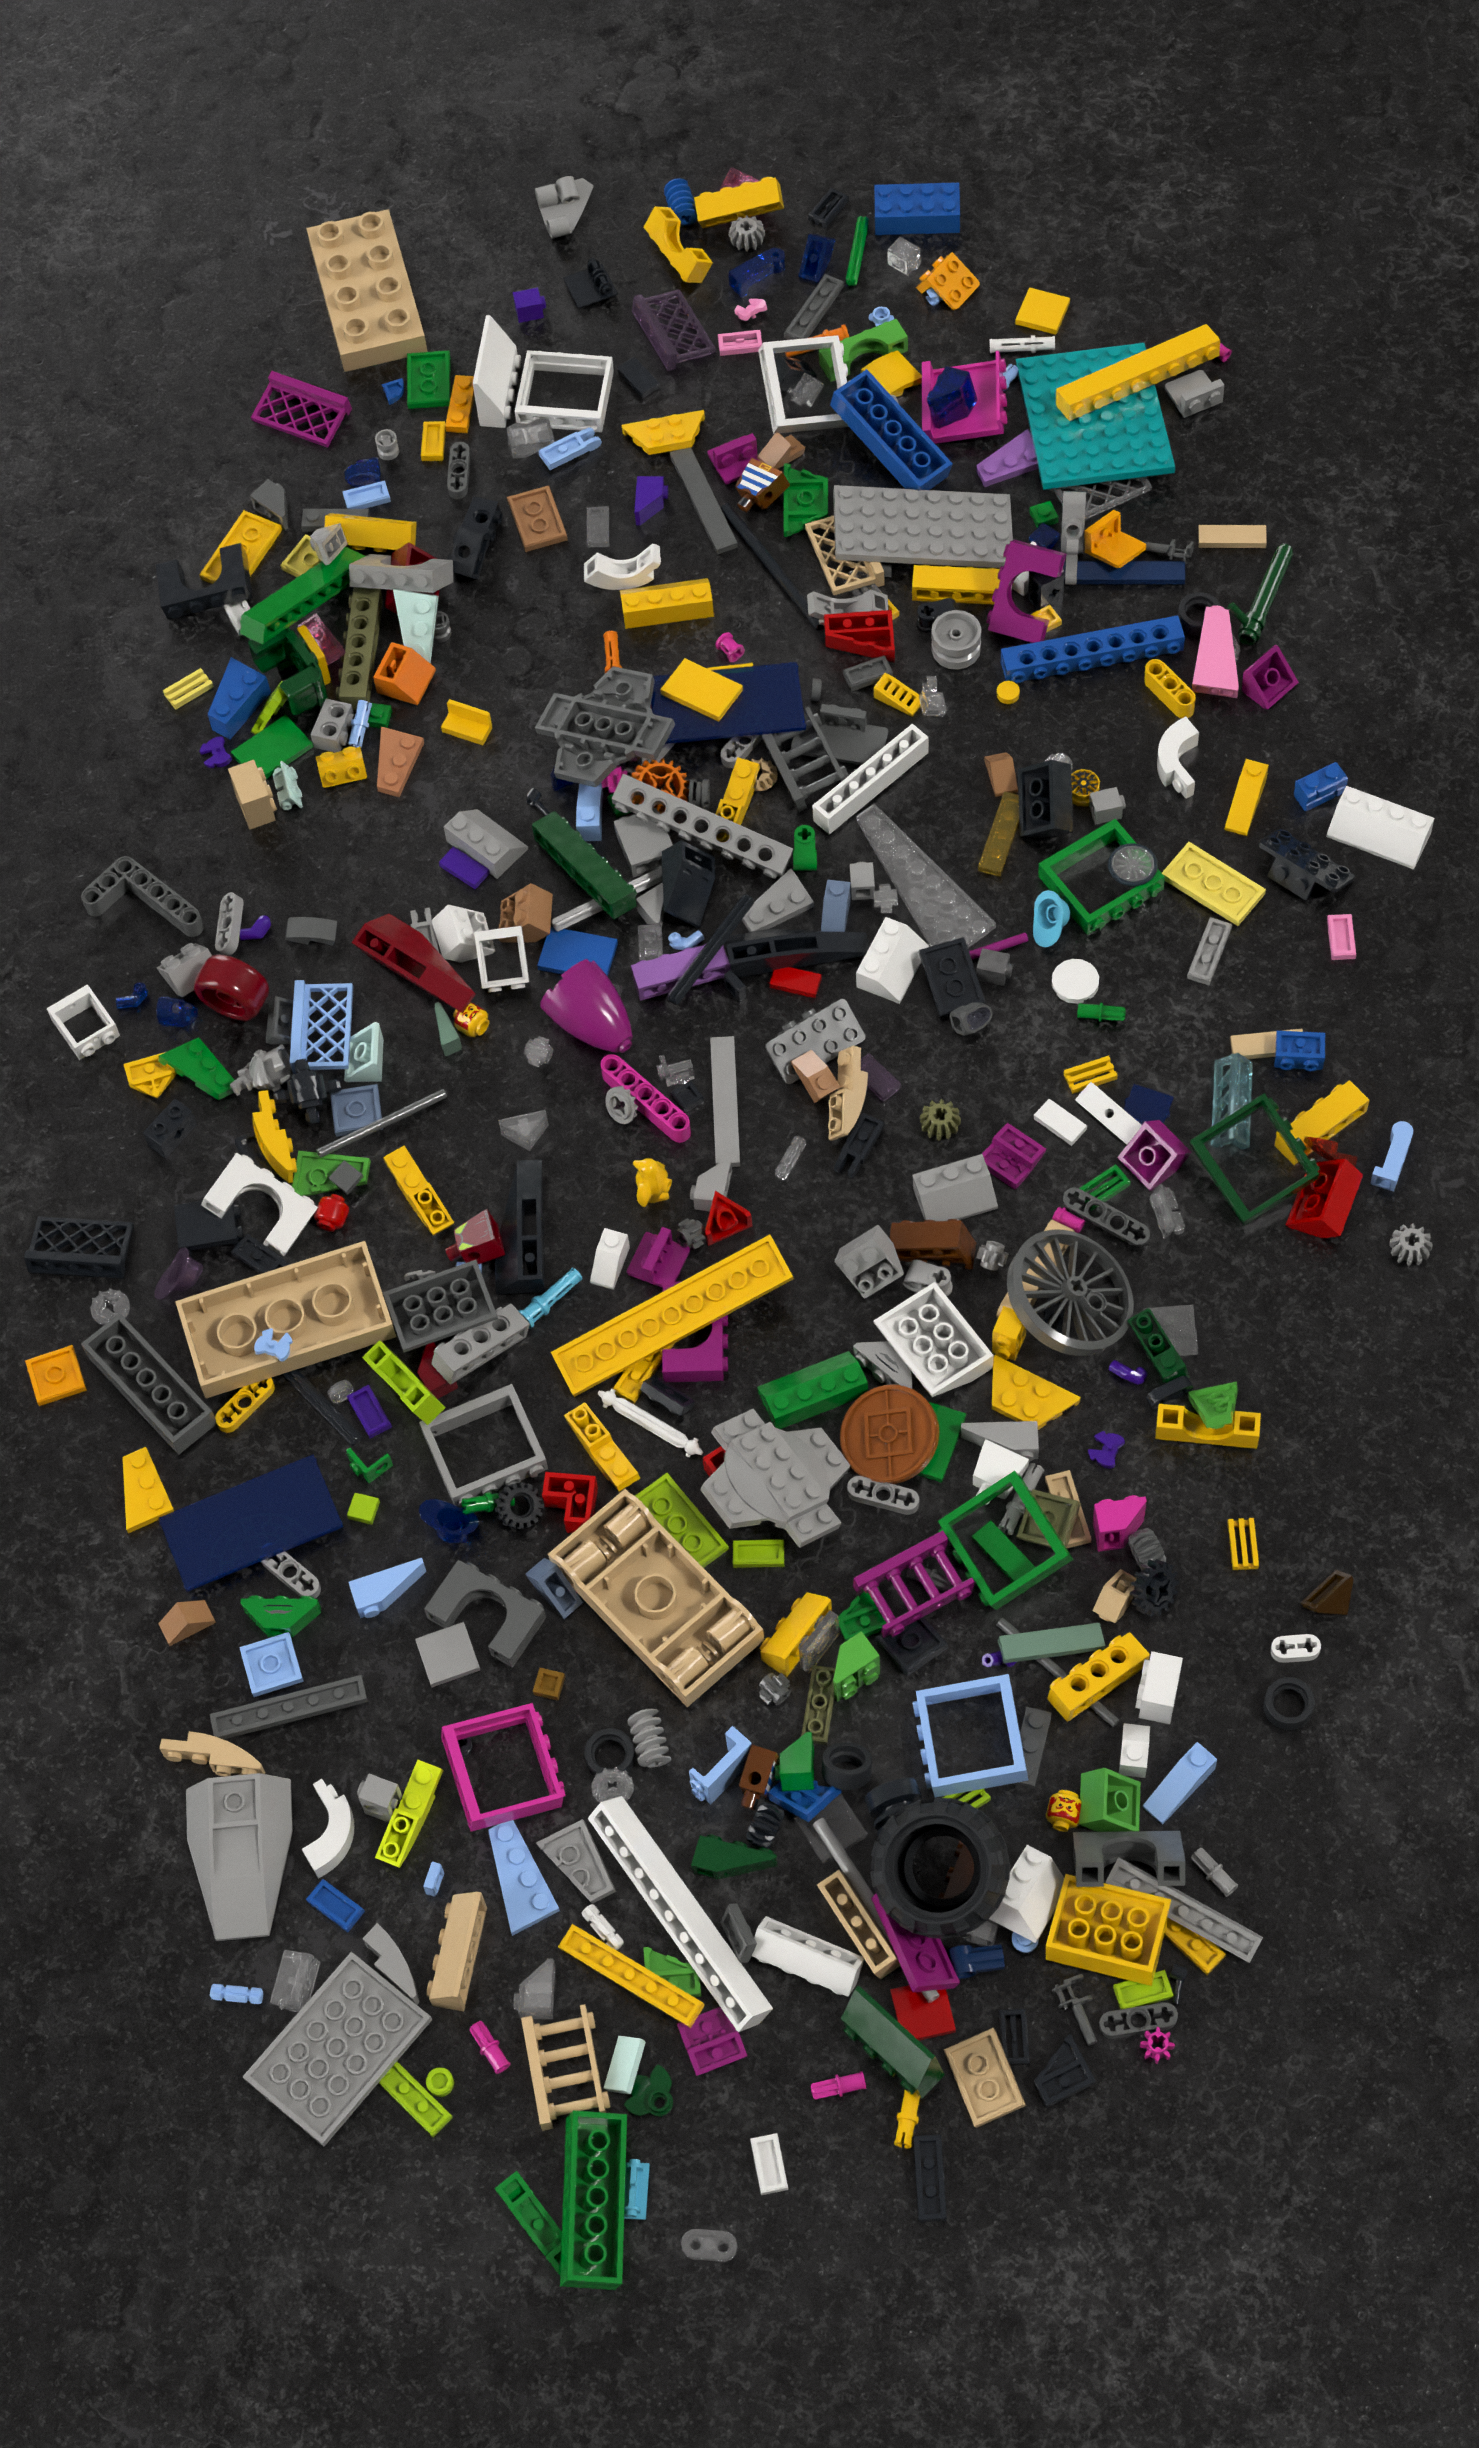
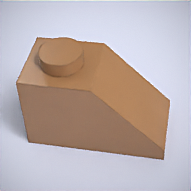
(815, 1076)

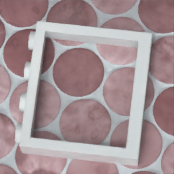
(569, 363)
(772, 387)

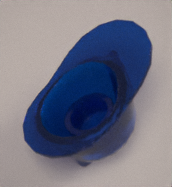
(448, 1520)

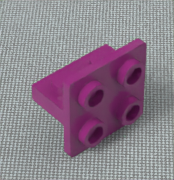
(733, 457)
(658, 1258)

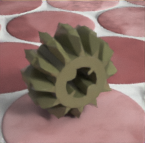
(949, 1119)

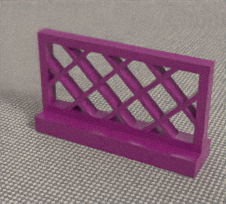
(312, 396)

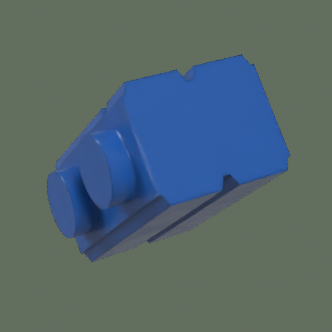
(1320, 786)

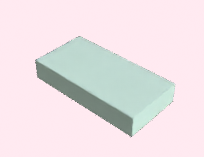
(624, 2065)

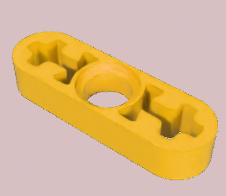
(245, 1391)

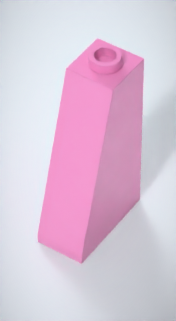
(1215, 662)

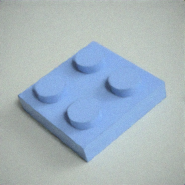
(271, 1664)

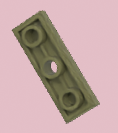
(818, 1718)

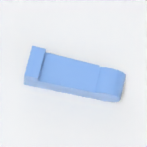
(1400, 1142)

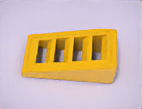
(892, 684)

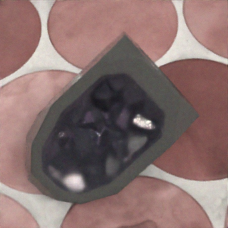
(970, 1018)

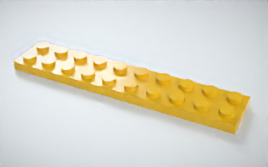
(672, 1315)

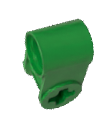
(804, 849)

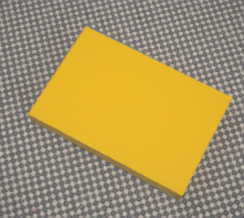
(701, 689)

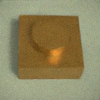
(549, 1684)

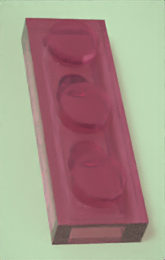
(324, 638)

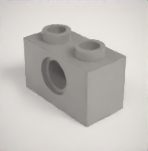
(379, 1797)

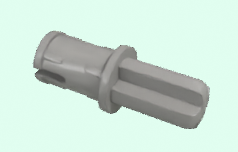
(1214, 1871)

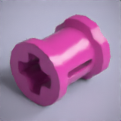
(729, 647)

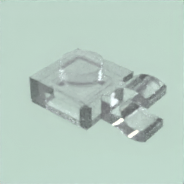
(932, 702)

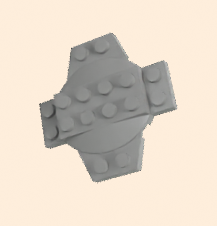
(775, 1477)

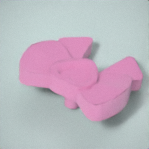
(755, 306)

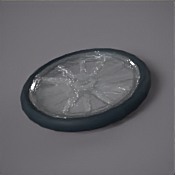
(1132, 864)

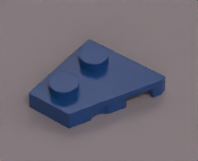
(804, 1803)

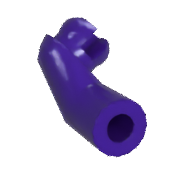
(1121, 1370)
(995, 1659)

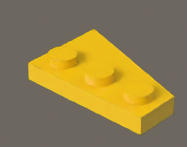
(143, 1491)

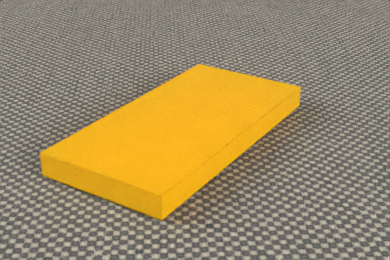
(256, 537)

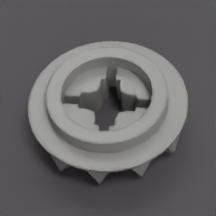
(614, 1098)

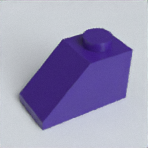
(649, 497)

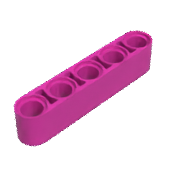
(651, 1106)

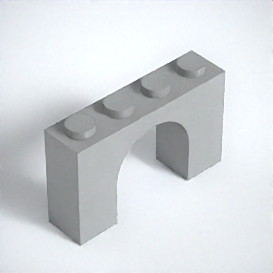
(378, 573)

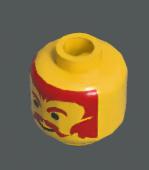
(472, 1021)
(1064, 1810)

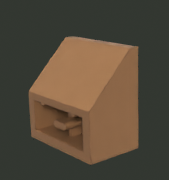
(530, 909)

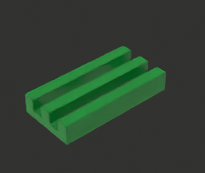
(1111, 1192)

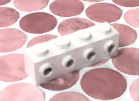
(807, 1956)

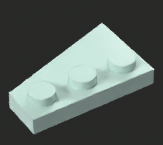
(417, 620)

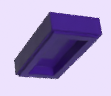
(464, 867)
(369, 1411)

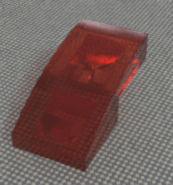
(1328, 1149)

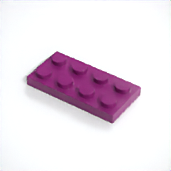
(920, 1957)

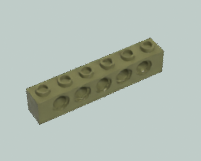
(361, 646)

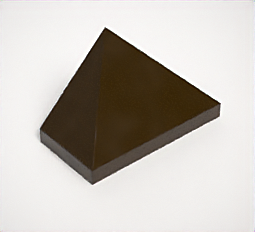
(1331, 1595)

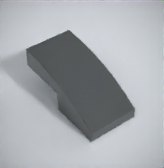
(311, 929)

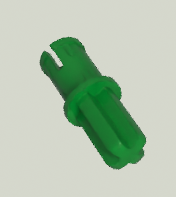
(1101, 1012)

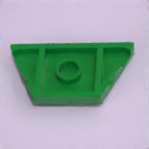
(804, 499)

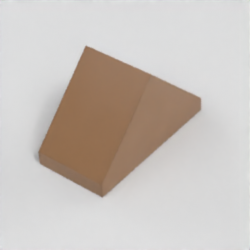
(1001, 773)
(185, 1620)

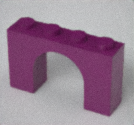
(1005, 615)
(701, 1362)

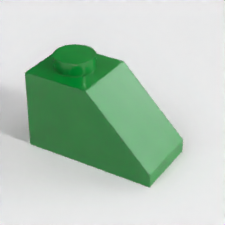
(797, 1765)

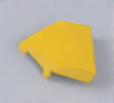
(149, 1075)

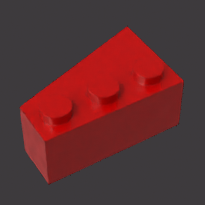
(861, 633)

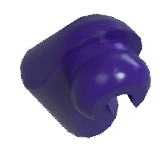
(258, 930)

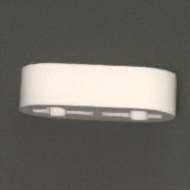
(1298, 1653)

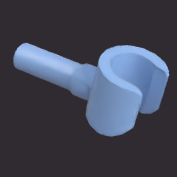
(933, 297)

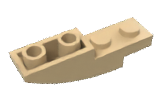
(849, 1099)
(222, 1755)

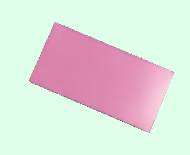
(1341, 937)

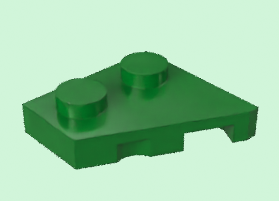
(859, 1617)

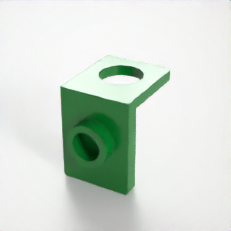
(369, 1473)

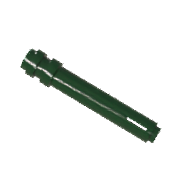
(1254, 621)

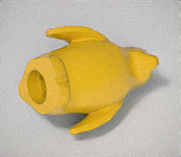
(651, 1181)

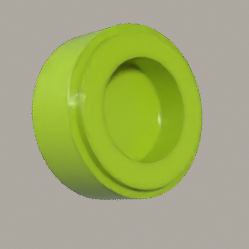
(439, 2082)

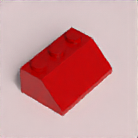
(1326, 1203)

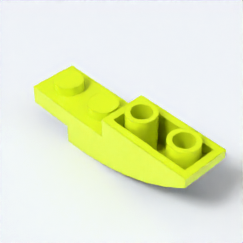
(410, 1815)

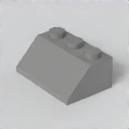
(484, 841)
(955, 1190)

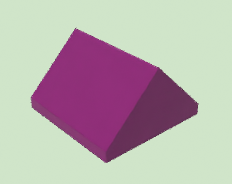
(1268, 678)

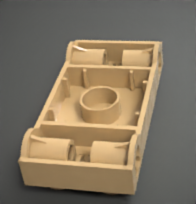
(657, 1597)

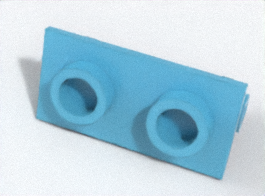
(636, 2189)

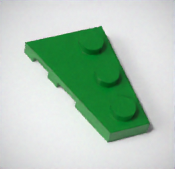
(201, 1066)

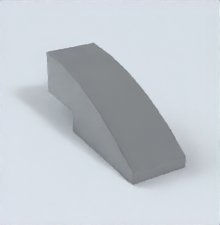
(391, 1962)

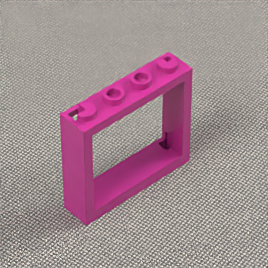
(488, 1723)

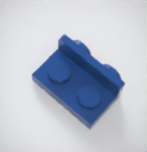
(1300, 1050)

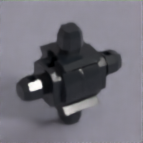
(307, 1092)

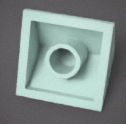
(366, 1055)

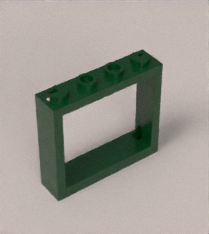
(1283, 1127)

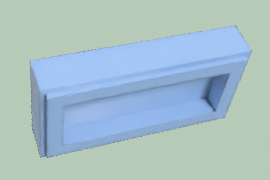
(367, 496)

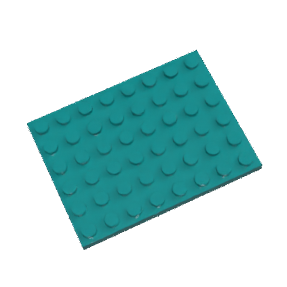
(1103, 445)

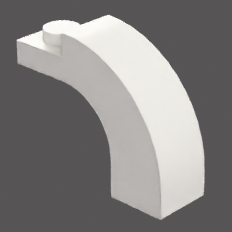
(622, 574)
(1176, 741)
(336, 1840)

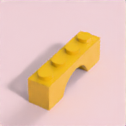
(664, 229)
(1179, 1424)

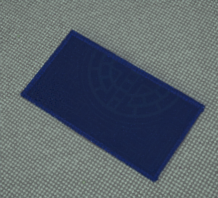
(766, 705)
(250, 1522)

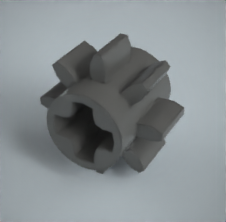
(690, 1233)
(774, 1688)

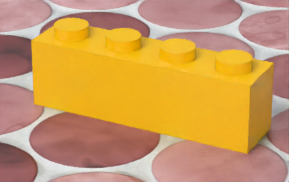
(744, 200)
(374, 532)
(958, 583)
(1326, 1117)

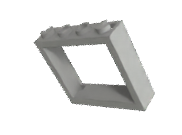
(472, 1411)

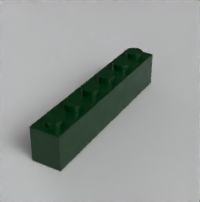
(584, 864)

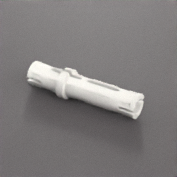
(1048, 344)

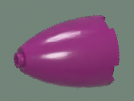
(589, 1008)

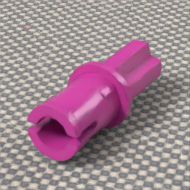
(489, 2047)
(838, 2085)

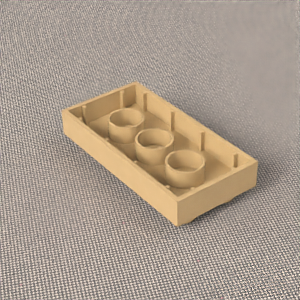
(366, 290)
(321, 1302)

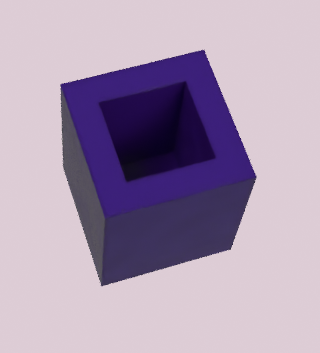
(529, 305)

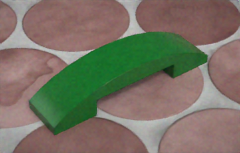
(532, 2217)

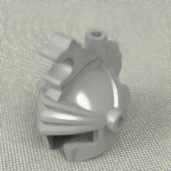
(264, 1071)

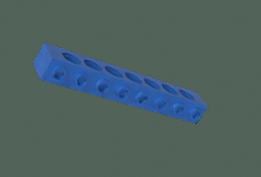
(1074, 652)

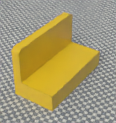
(467, 722)

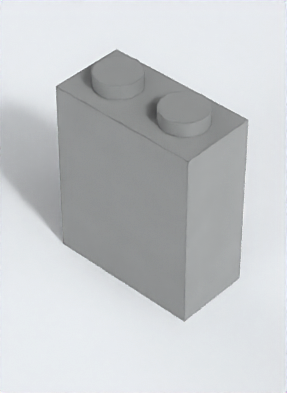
(641, 843)

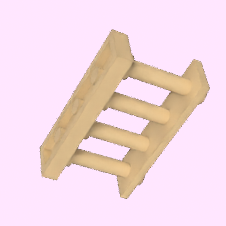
(540, 2058)

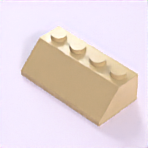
(458, 1951)

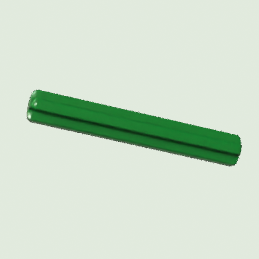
(857, 251)

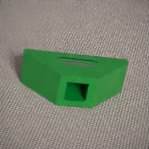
(281, 1613)

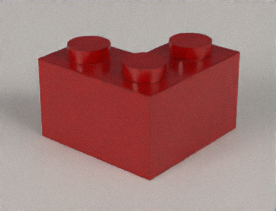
(572, 1493)

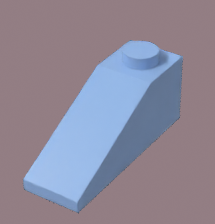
(589, 812)
(381, 1589)
(1180, 1783)

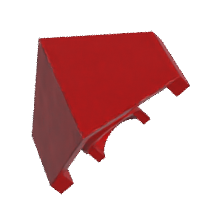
(725, 1219)

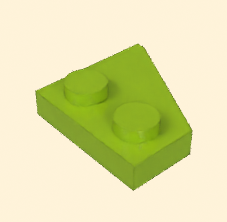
(271, 707)

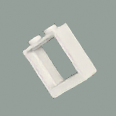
(493, 986)
(75, 1004)

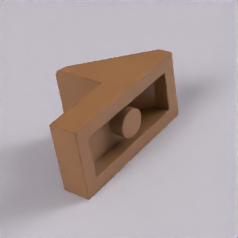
(781, 451)

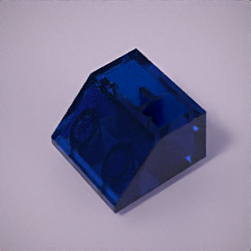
(951, 397)

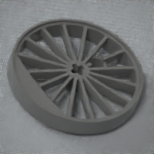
(1070, 1291)

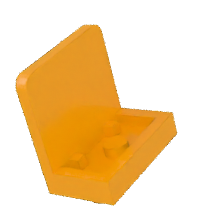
(949, 280)
(1109, 544)

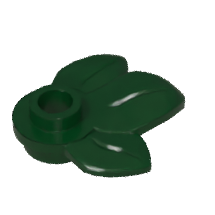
(648, 2090)

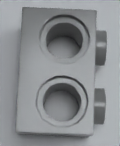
(330, 724)

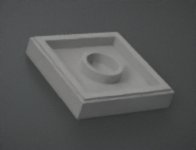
(447, 1654)

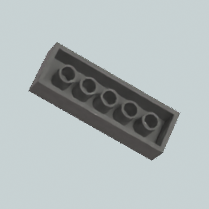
(149, 1383)

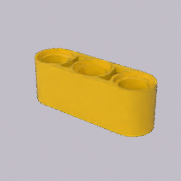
(1169, 688)

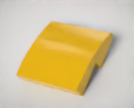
(894, 373)

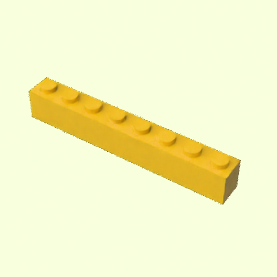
(1137, 372)

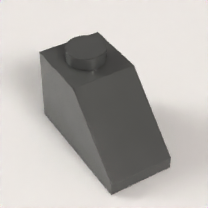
(271, 503)

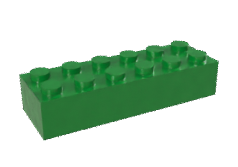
(593, 2200)

